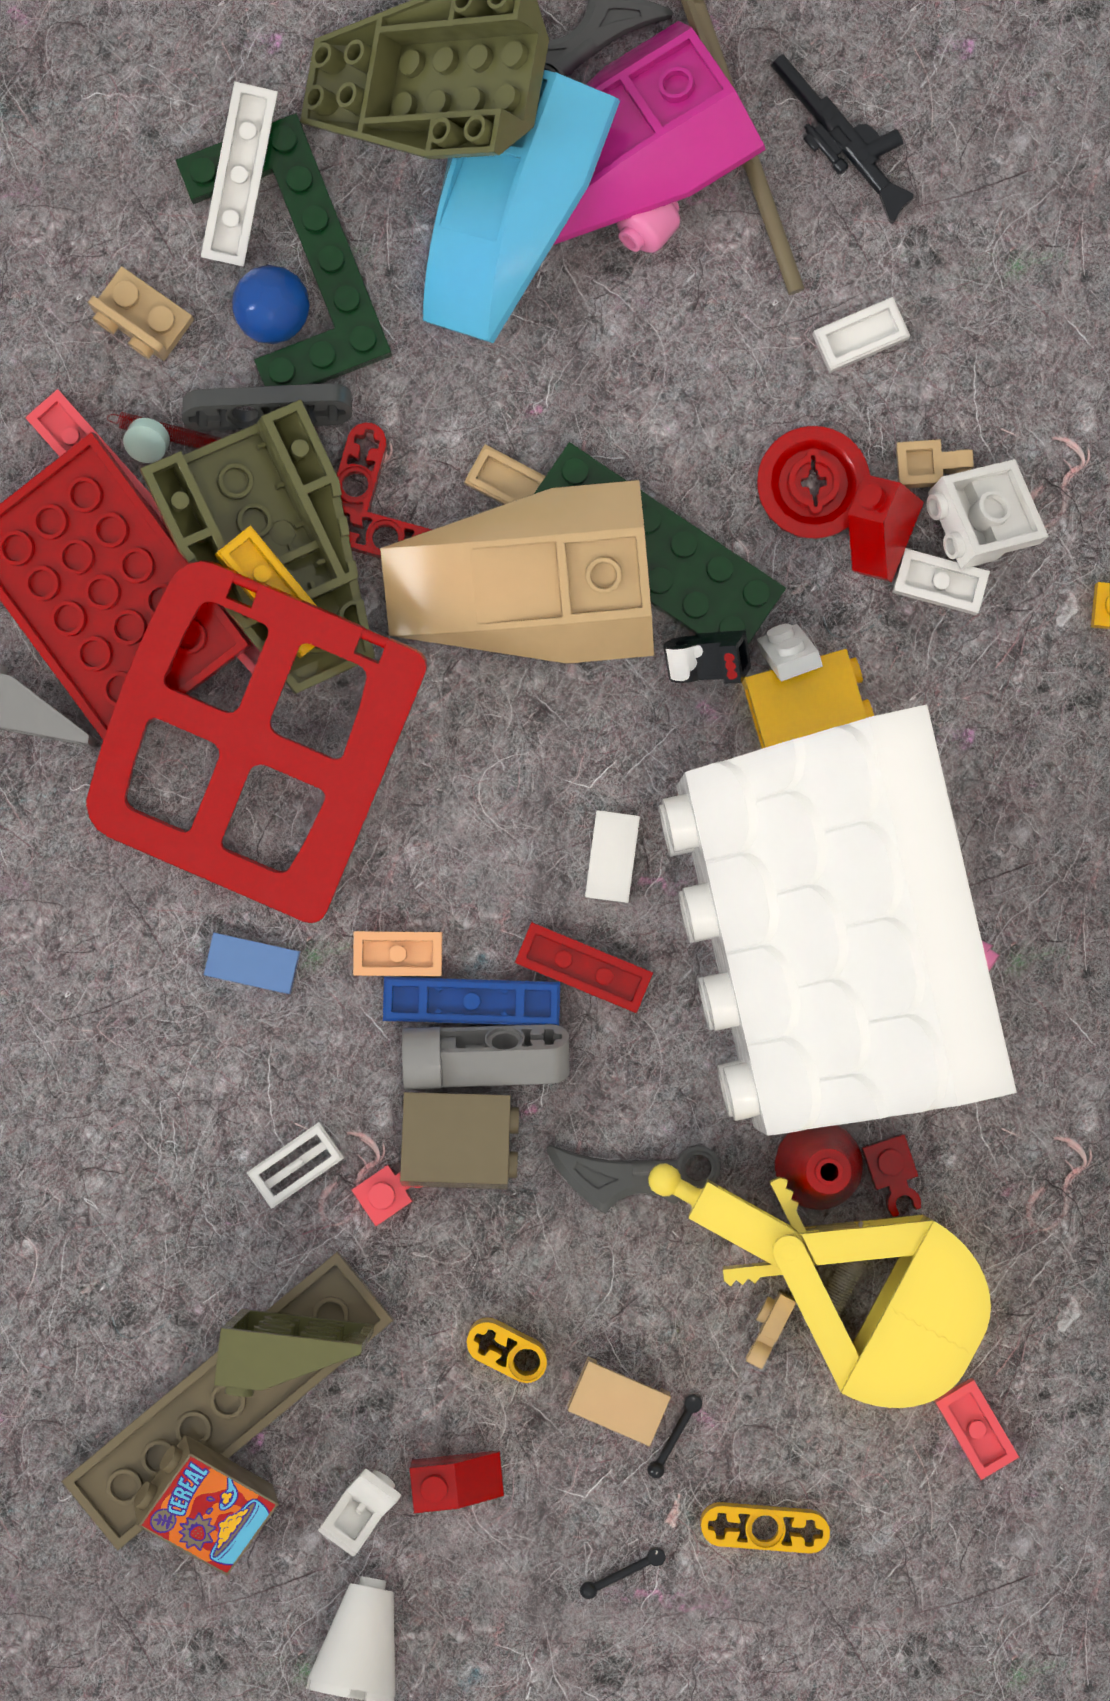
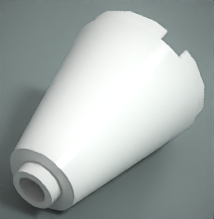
(359, 1646)

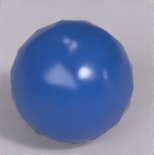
(270, 304)

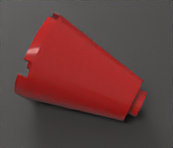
(804, 1154)

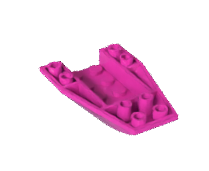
(670, 134)

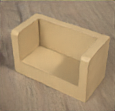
(618, 1402)

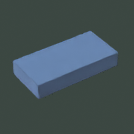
(252, 963)

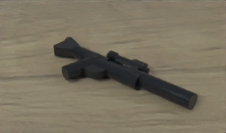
(837, 135)

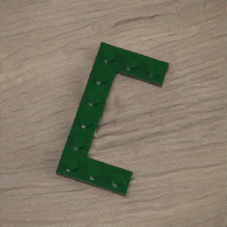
(357, 333)

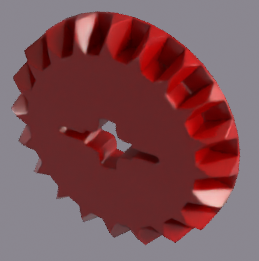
(789, 463)

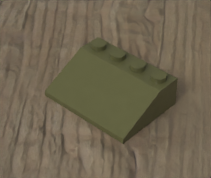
(273, 1347)

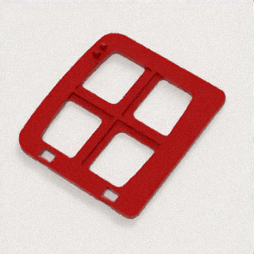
(248, 740)

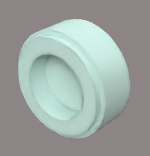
(146, 440)

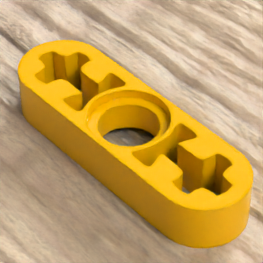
(776, 1543)

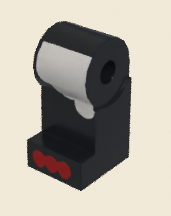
(708, 657)

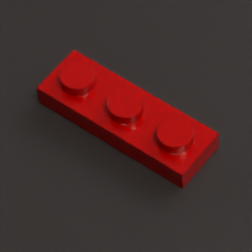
(583, 967)

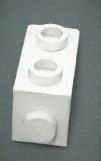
(359, 1510)

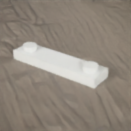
(239, 173)

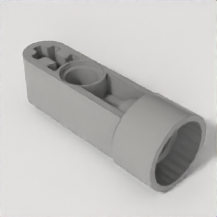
(484, 1056)

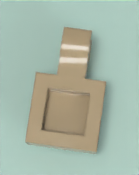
(923, 462)

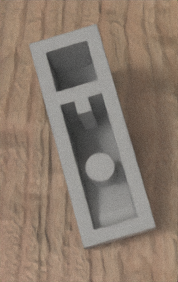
(31, 715)

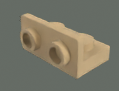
(141, 314)

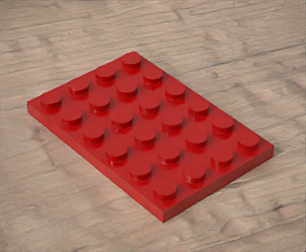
(86, 574)

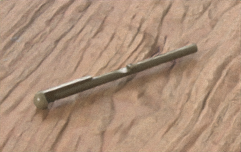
(701, 23)

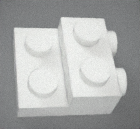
(985, 513)

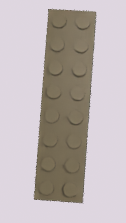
(198, 1408)

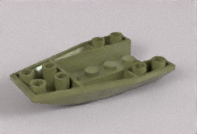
(432, 77)

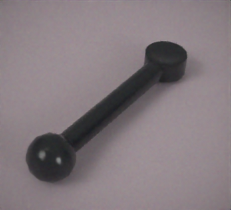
(692, 1405)
(654, 1557)

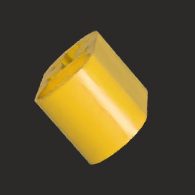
(491, 1356)

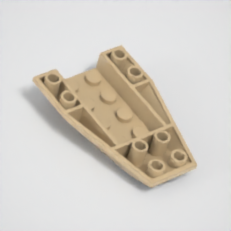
(530, 578)

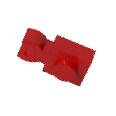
(891, 1167)

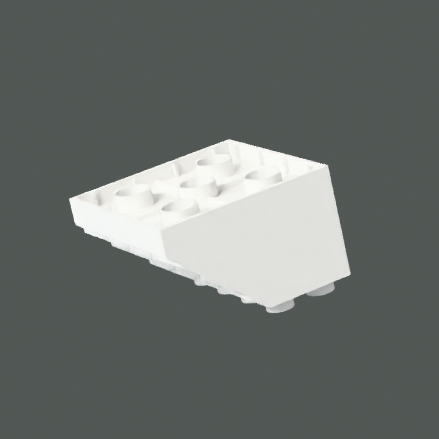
(838, 928)

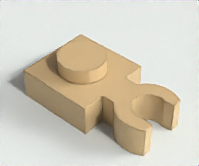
(773, 1317)

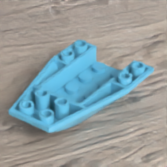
(509, 208)

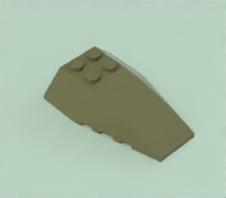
(291, 496)

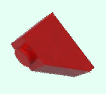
(881, 526)
(455, 1481)

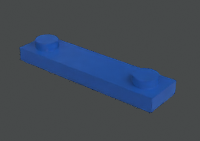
(471, 1001)

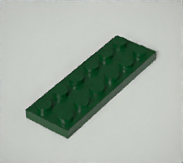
(687, 569)

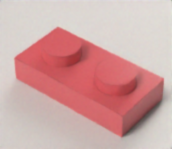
(976, 1428)

